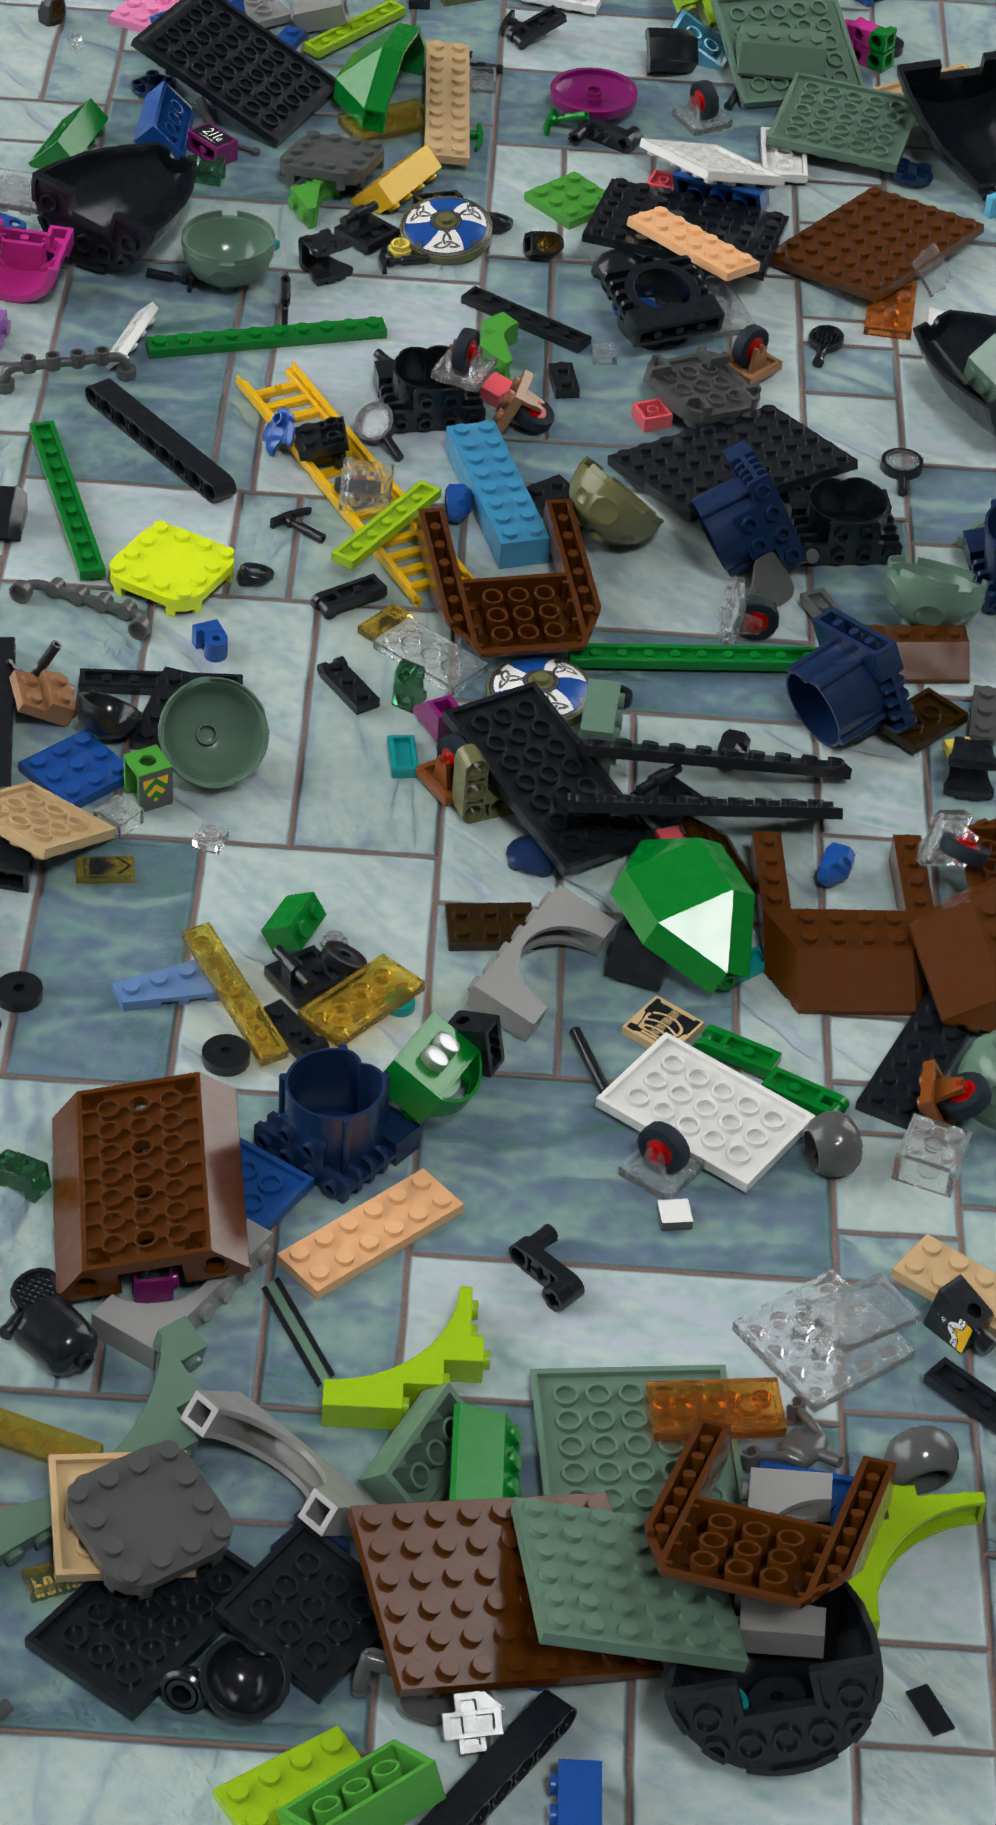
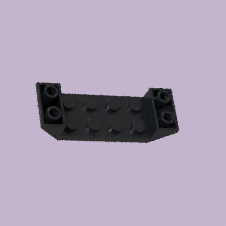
(633, 961)

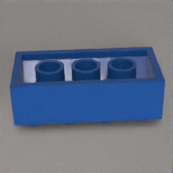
(165, 119)
(740, 194)

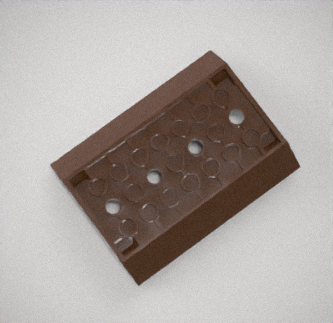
(189, 1171)

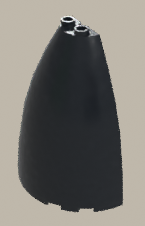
(957, 116)
(115, 200)
(946, 351)
(795, 1734)

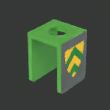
(149, 775)

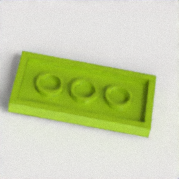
(266, 1788)

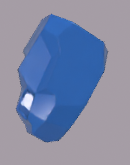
(457, 502)
(835, 864)

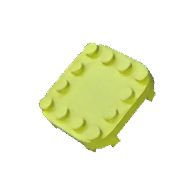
(172, 567)

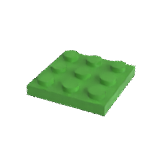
(566, 199)

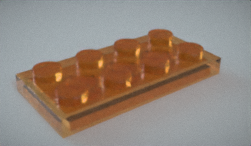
(893, 314)
(747, 1404)

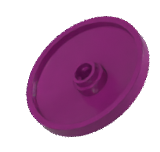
(597, 90)

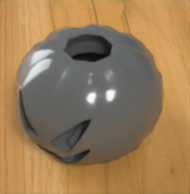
(836, 1143)
(923, 1458)

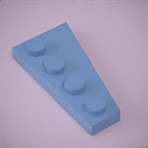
(171, 984)

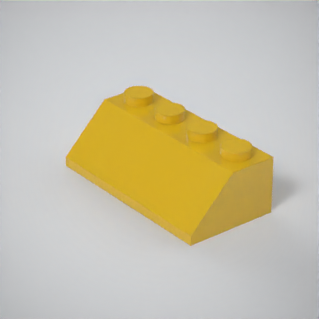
(399, 181)

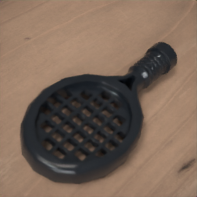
(825, 340)
(20, 1308)

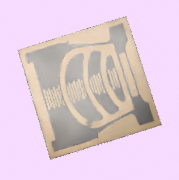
(661, 1017)

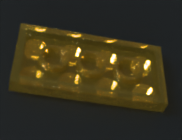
(402, 119)
(361, 1000)

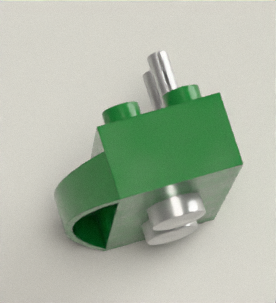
(431, 1071)

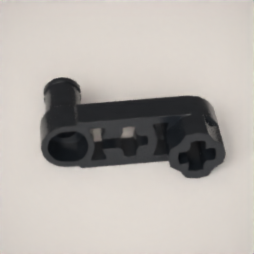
(620, 139)
(559, 1282)

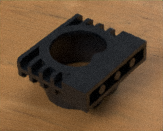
(670, 279)
(420, 401)
(845, 522)

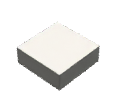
(674, 1214)

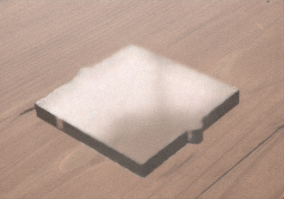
(932, 269)

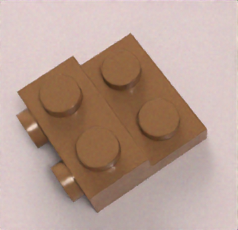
(44, 696)

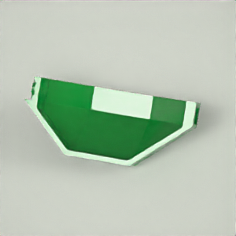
(371, 73)
(689, 908)

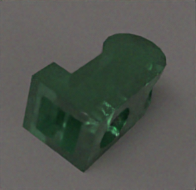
(210, 171)
(409, 682)
(24, 1174)

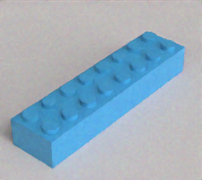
(497, 495)

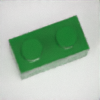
(294, 921)

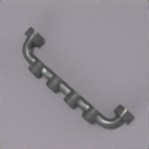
(125, 370)
(138, 628)

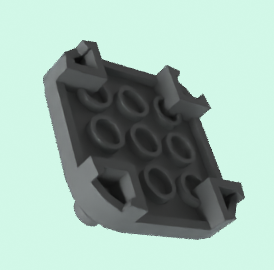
(332, 159)
(701, 386)
(148, 1518)

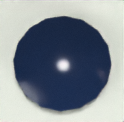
(152, 79)
(913, 173)
(528, 856)

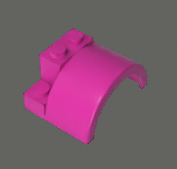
(27, 261)

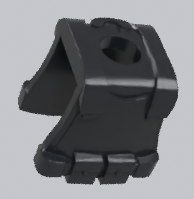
(319, 263)
(969, 769)

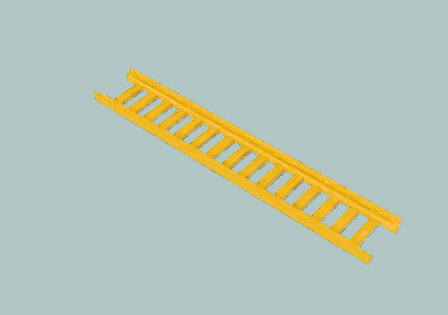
(358, 451)

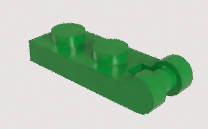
(738, 1051)
(804, 1092)

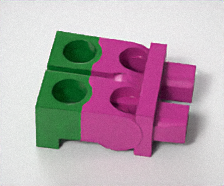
(872, 43)

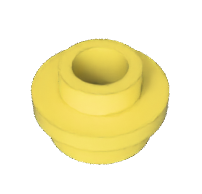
(400, 247)

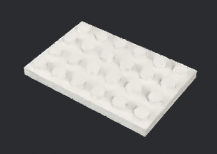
(712, 163)
(718, 1111)

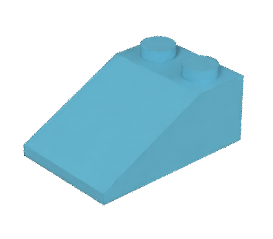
(710, 45)

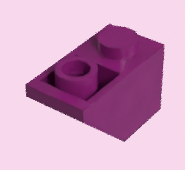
(431, 714)

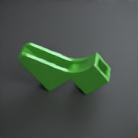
(308, 197)
(495, 338)

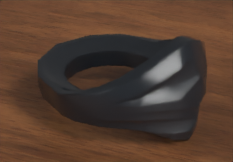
(499, 225)
(246, 577)

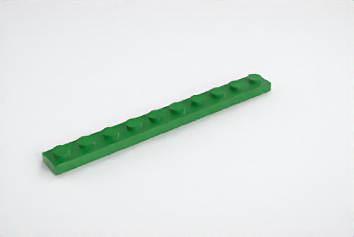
(266, 337)
(67, 501)
(687, 657)

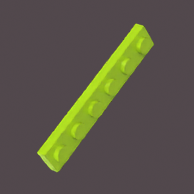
(355, 29)
(385, 525)

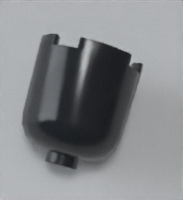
(57, 1336)

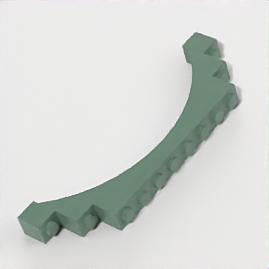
(178, 1354)

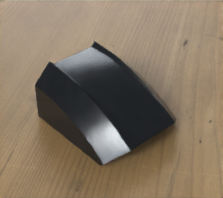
(671, 51)
(12, 512)

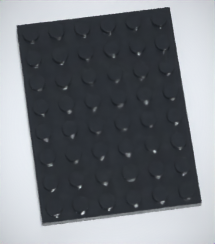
(237, 66)
(743, 227)
(694, 462)

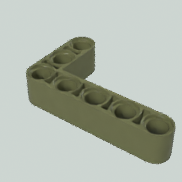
(471, 791)

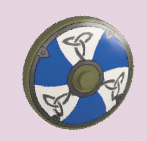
(447, 229)
(557, 678)

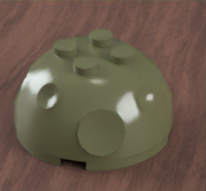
(610, 507)

